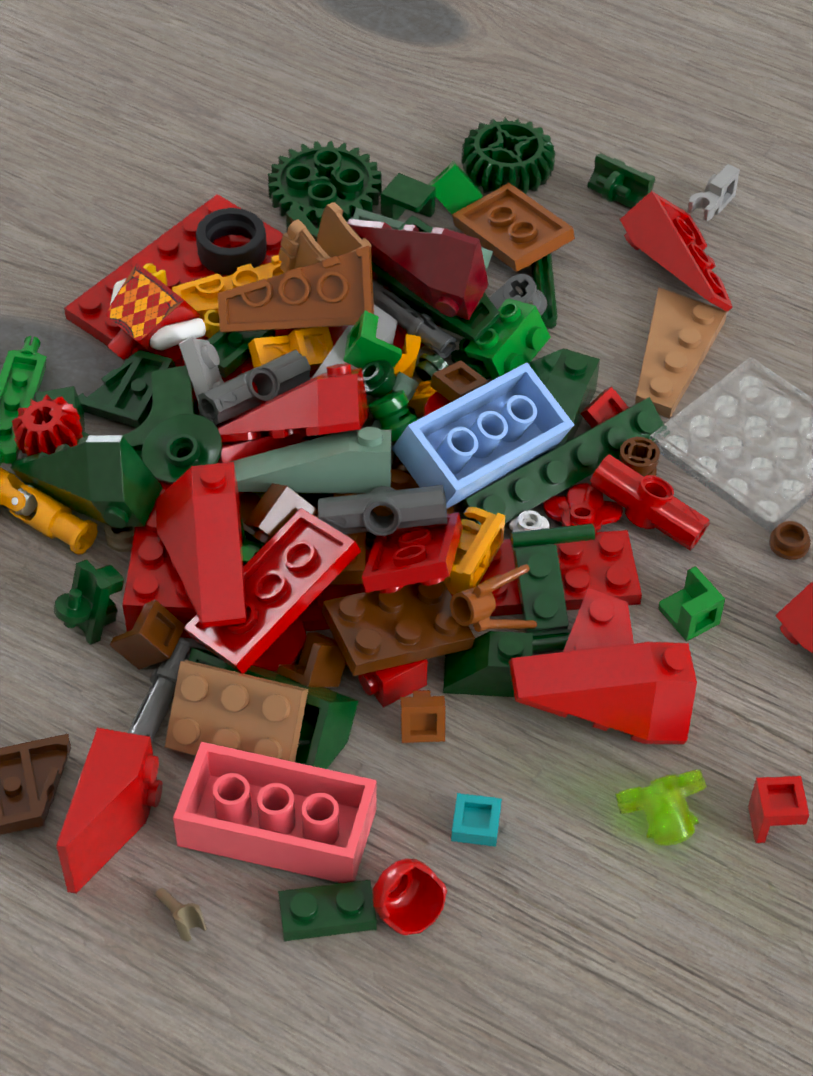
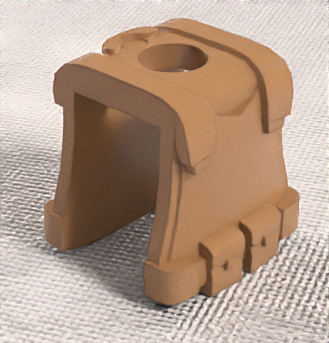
(333, 239)

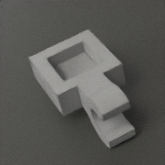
(717, 194)

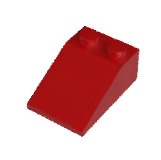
(108, 803)

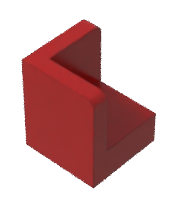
(777, 803)

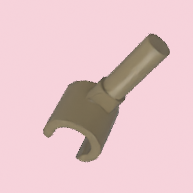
(185, 916)

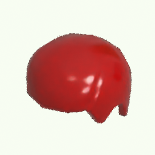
(409, 896)

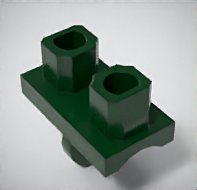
(619, 181)
(89, 601)

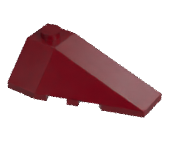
(436, 266)

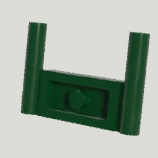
(542, 585)

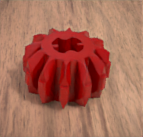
(46, 426)

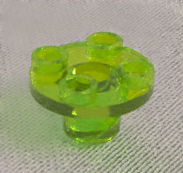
(665, 806)

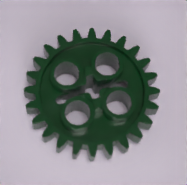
(322, 177)

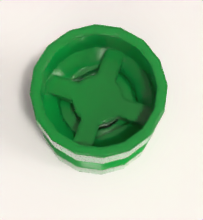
(393, 413)

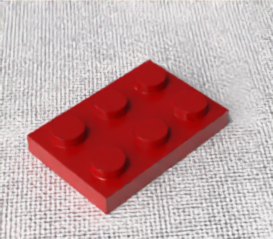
(413, 556)

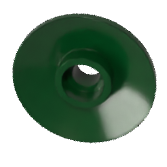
(180, 436)

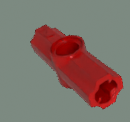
(649, 502)

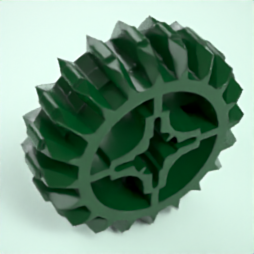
(508, 154)

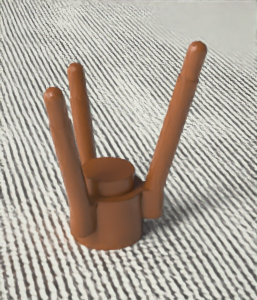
(478, 603)

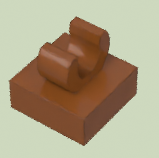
(422, 717)

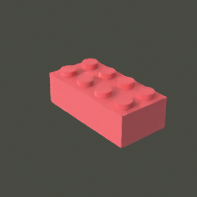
(276, 813)

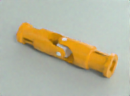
(51, 516)

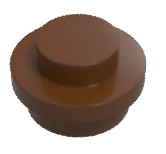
(790, 540)

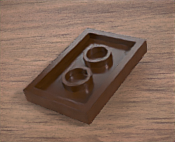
(395, 627)

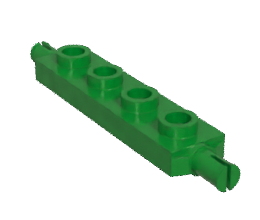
(18, 385)

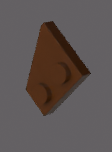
(30, 780)

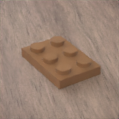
(234, 712)

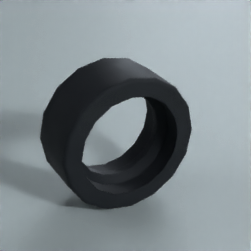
(230, 222)

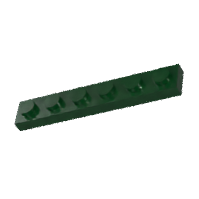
(564, 464)

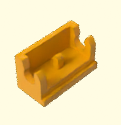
(475, 549)

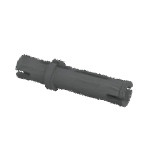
(414, 322)
(160, 693)

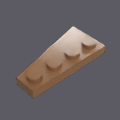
(675, 348)

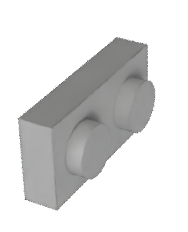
(201, 364)

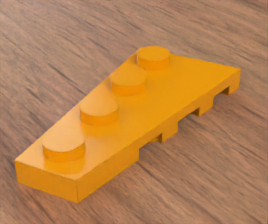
(203, 293)

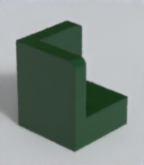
(407, 194)

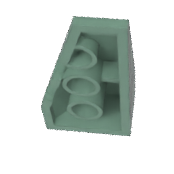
(329, 464)

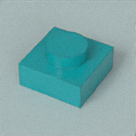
(476, 819)

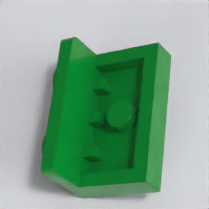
(511, 339)

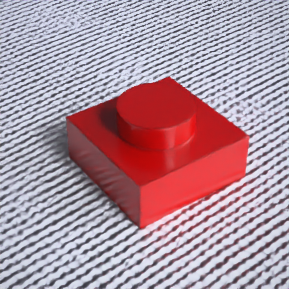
(603, 407)

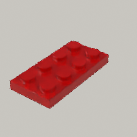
(279, 587)

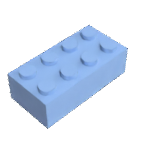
(483, 435)

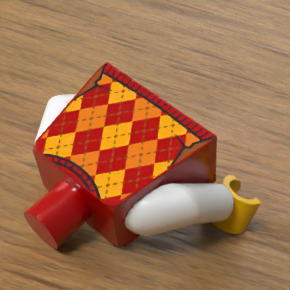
(153, 314)

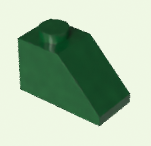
(486, 666)

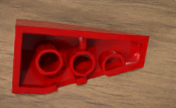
(321, 405)
(626, 687)

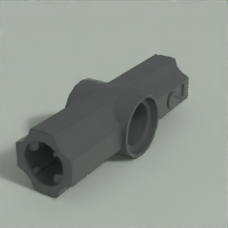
(238, 393)
(409, 507)

